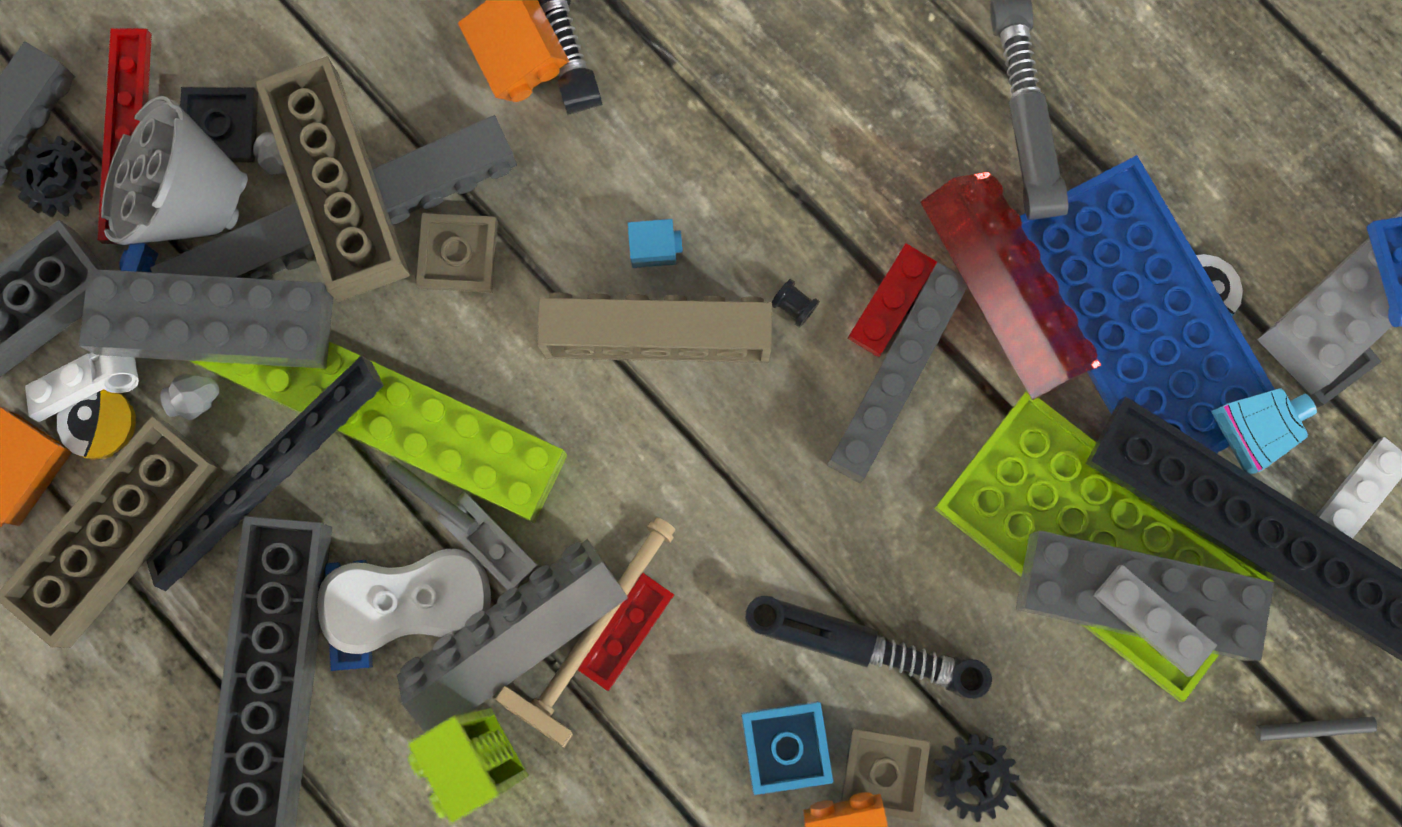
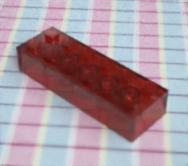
(1010, 283)

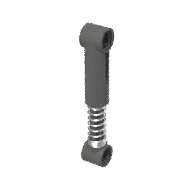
(1042, 186)

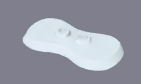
(372, 604)

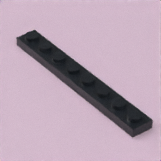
(264, 473)

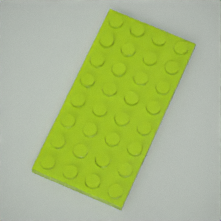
(1037, 479)

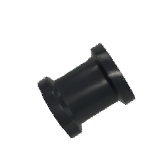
(795, 303)

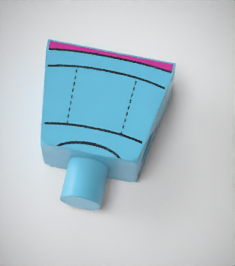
(1264, 427)

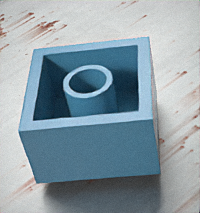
(787, 747)

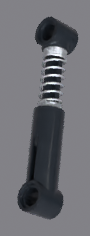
(575, 82)
(864, 646)

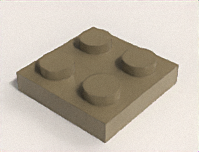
(456, 252)
(887, 767)

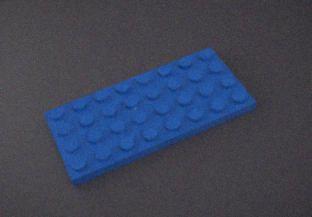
(1146, 304)

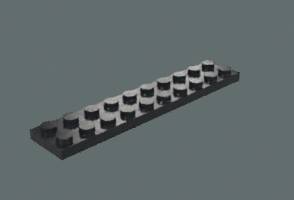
(1252, 523)

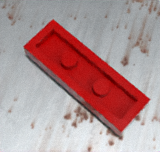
(892, 300)
(625, 632)

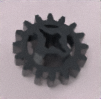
(41, 166)
(991, 770)

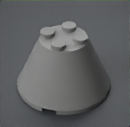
(169, 180)

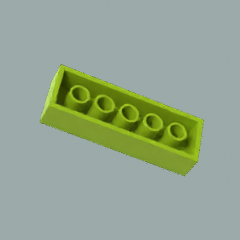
(466, 763)

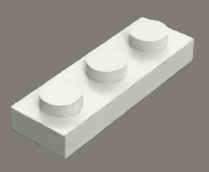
(1364, 488)

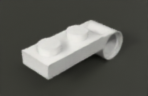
(78, 381)

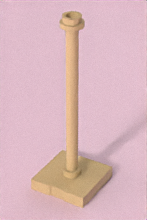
(539, 711)

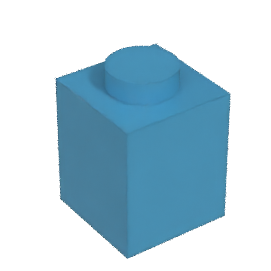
(653, 243)

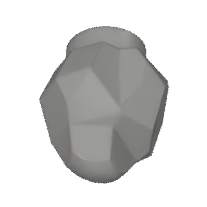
(268, 155)
(189, 396)

